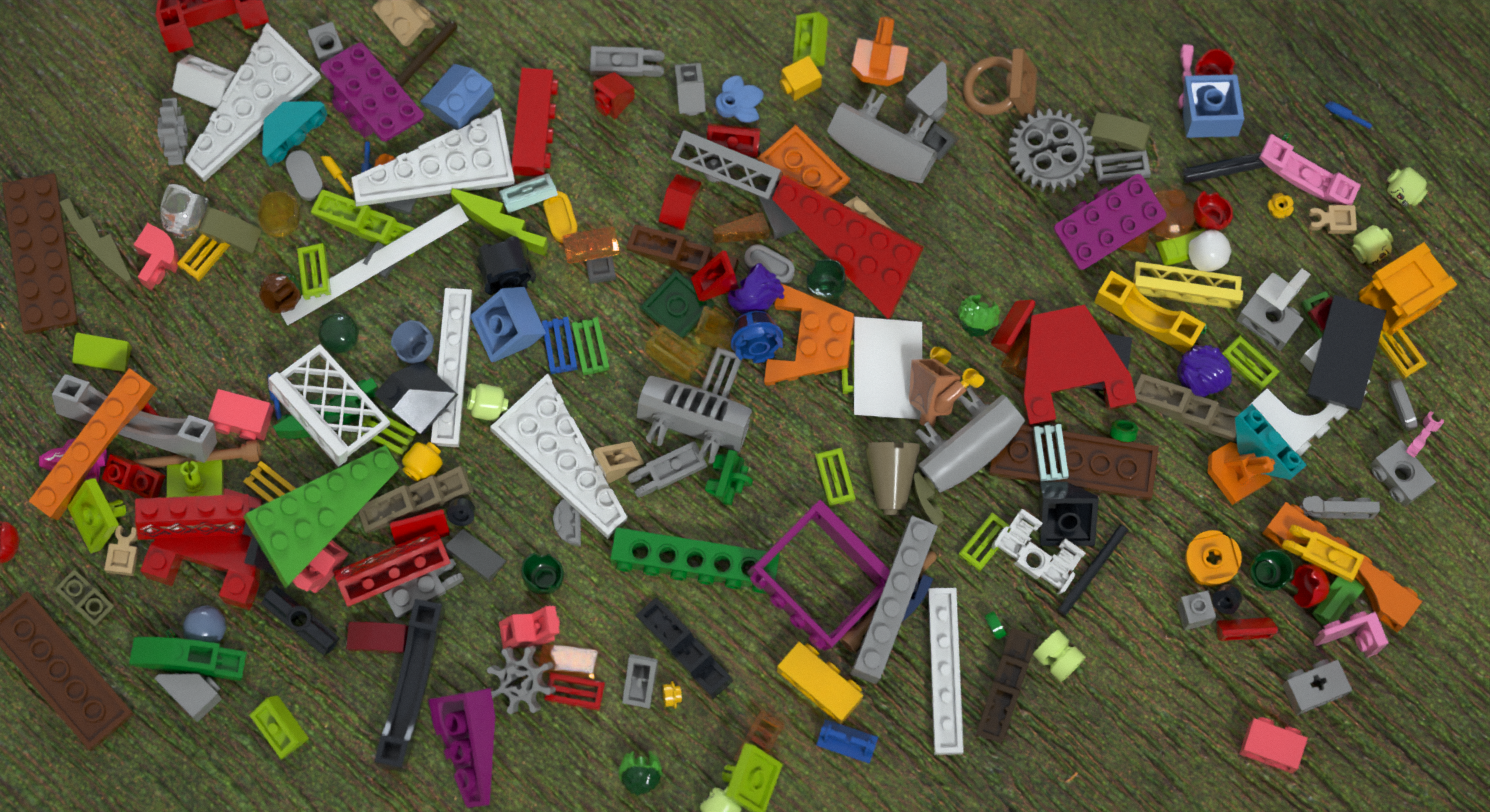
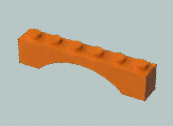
(71, 470)
(1388, 599)

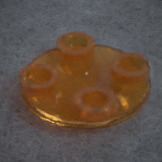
(1178, 212)

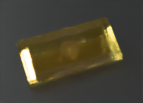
(674, 352)

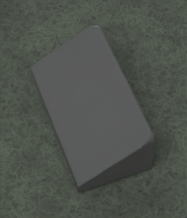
(777, 220)
(475, 555)

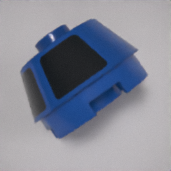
(756, 337)

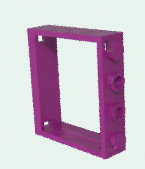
(851, 546)

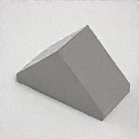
(640, 681)

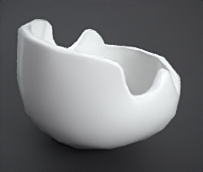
(1209, 251)

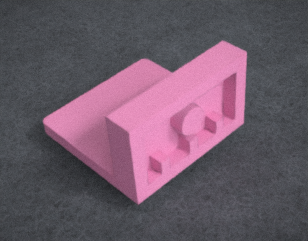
(1368, 629)

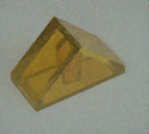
(714, 330)

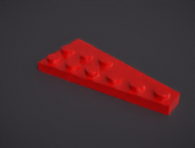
(871, 253)

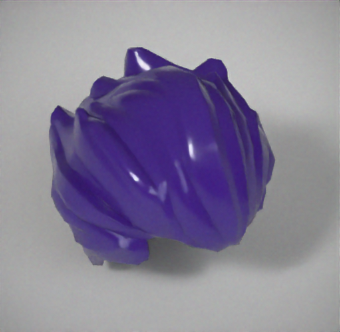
(757, 291)
(1204, 370)

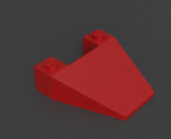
(178, 16)
(1067, 354)
(218, 552)

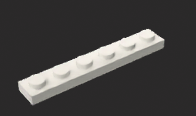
(453, 363)
(945, 671)

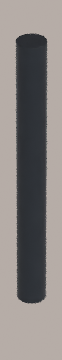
(1092, 570)

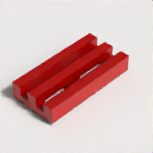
(575, 702)

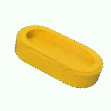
(560, 216)

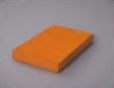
(804, 161)

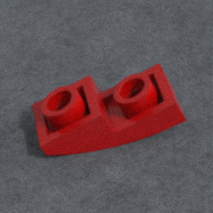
(133, 476)

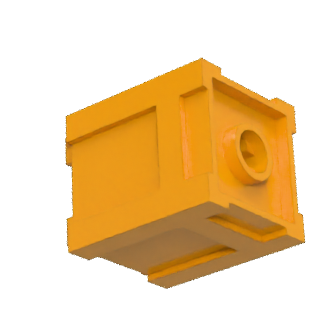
(1407, 288)

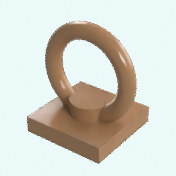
(1019, 83)

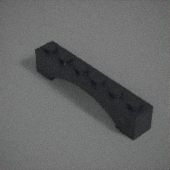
(416, 666)

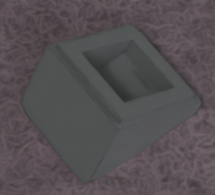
(940, 139)

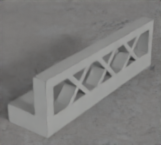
(730, 156)

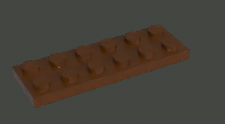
(40, 254)
(1092, 463)
(61, 672)

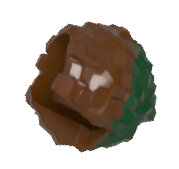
(280, 292)

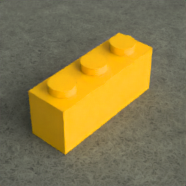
(820, 682)

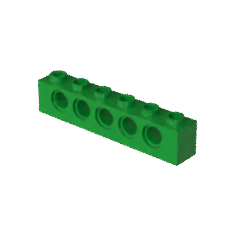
(710, 553)

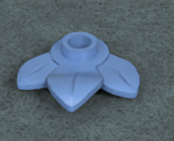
(742, 99)

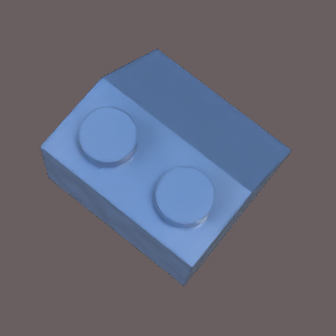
(459, 96)
(1212, 106)
(507, 323)

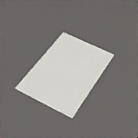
(884, 366)

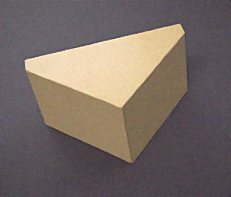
(617, 460)

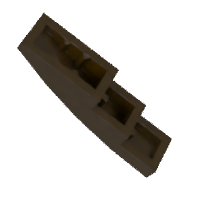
(1006, 685)

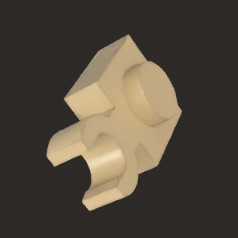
(1338, 218)
(122, 556)

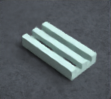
(528, 193)
(1047, 430)

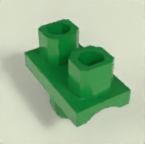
(732, 479)

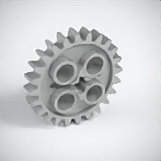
(1042, 130)

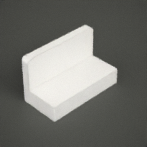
(202, 80)
(1281, 292)

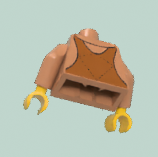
(936, 386)

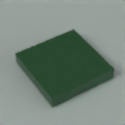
(675, 305)

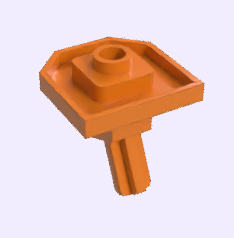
(878, 59)
(1237, 473)

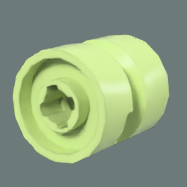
(1059, 656)

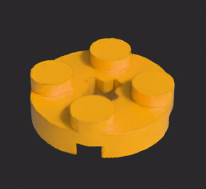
(1221, 546)

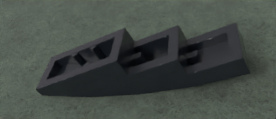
(684, 648)

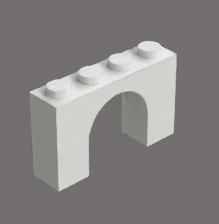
(1296, 428)

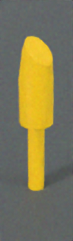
(336, 172)

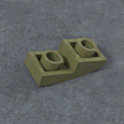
(1120, 130)
(229, 230)
(924, 493)
(84, 597)

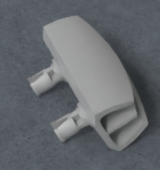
(881, 145)
(693, 413)
(971, 446)

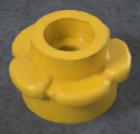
(1276, 210)
(671, 695)

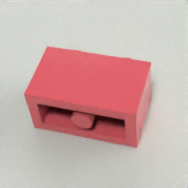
(240, 415)
(1273, 744)

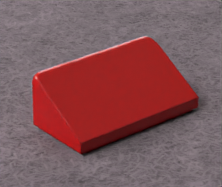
(737, 138)
(1013, 325)
(415, 526)
(1246, 629)

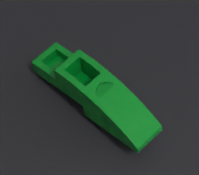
(289, 428)
(187, 655)

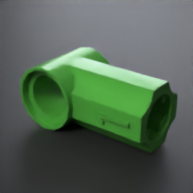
(1340, 596)

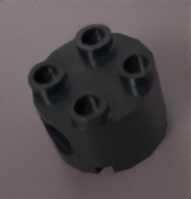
(505, 265)

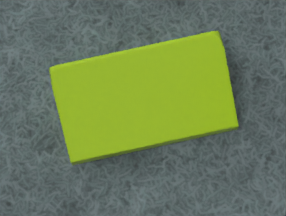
(811, 37)
(101, 352)
(278, 726)

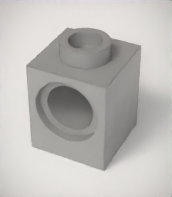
(322, 36)
(1196, 610)

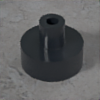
(461, 512)
(1227, 599)

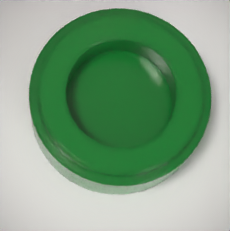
(1124, 430)
(995, 625)

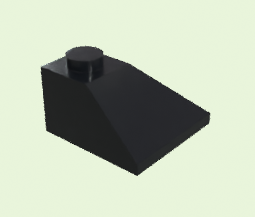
(416, 395)
(1067, 514)

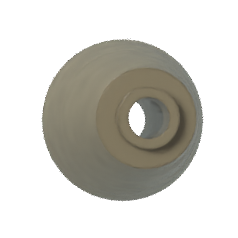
(892, 473)

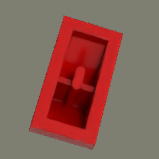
(679, 201)
(715, 278)

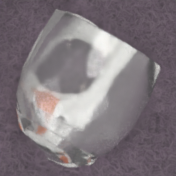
(182, 210)

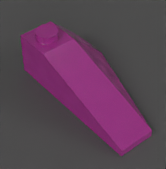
(468, 729)

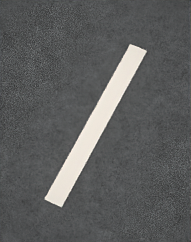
(381, 260)

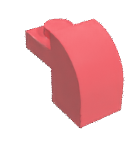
(160, 251)
(321, 568)
(530, 629)

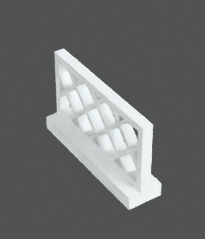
(308, 416)

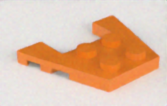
(822, 338)

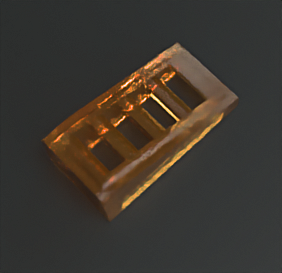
(745, 229)
(770, 719)

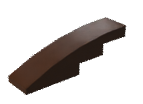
(672, 250)

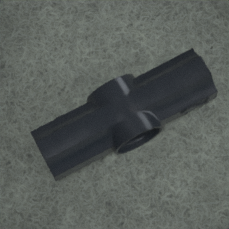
(287, 610)

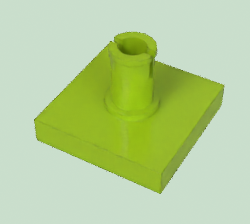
(195, 479)
(94, 515)
(752, 779)

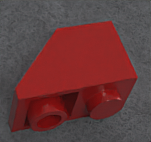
(612, 94)

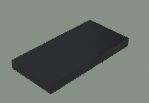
(1346, 353)

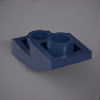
(919, 592)

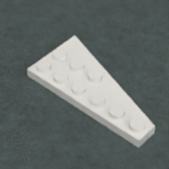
(268, 78)
(460, 160)

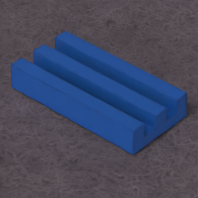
(556, 324)

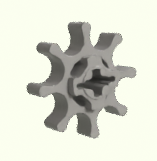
(172, 131)
(529, 687)

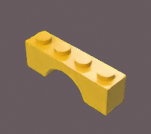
(1169, 326)

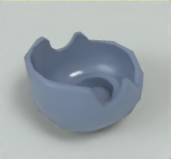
(412, 342)
(204, 624)

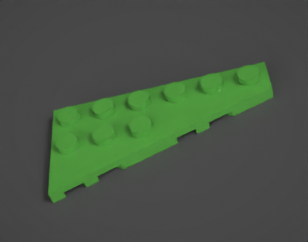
(308, 518)

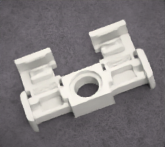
(1053, 572)

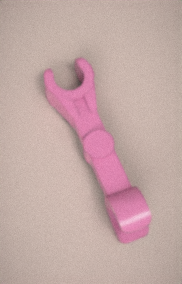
(1186, 57)
(1420, 440)

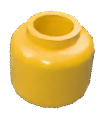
(422, 461)

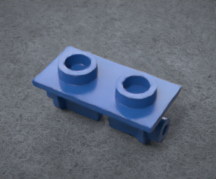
(847, 741)

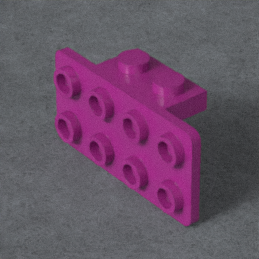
(369, 94)
(1109, 221)

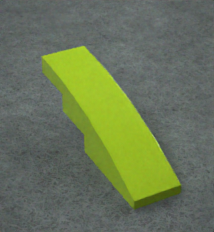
(493, 218)
(359, 219)

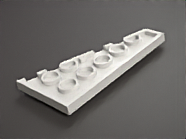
(553, 446)

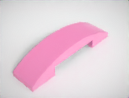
(1307, 175)

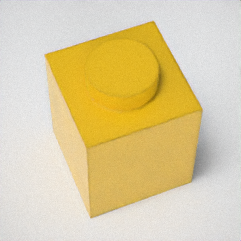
(800, 78)

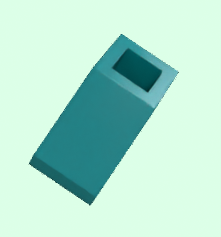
(289, 127)
(1259, 437)

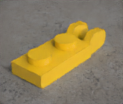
(1325, 553)

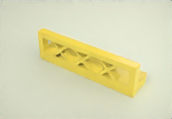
(1185, 290)

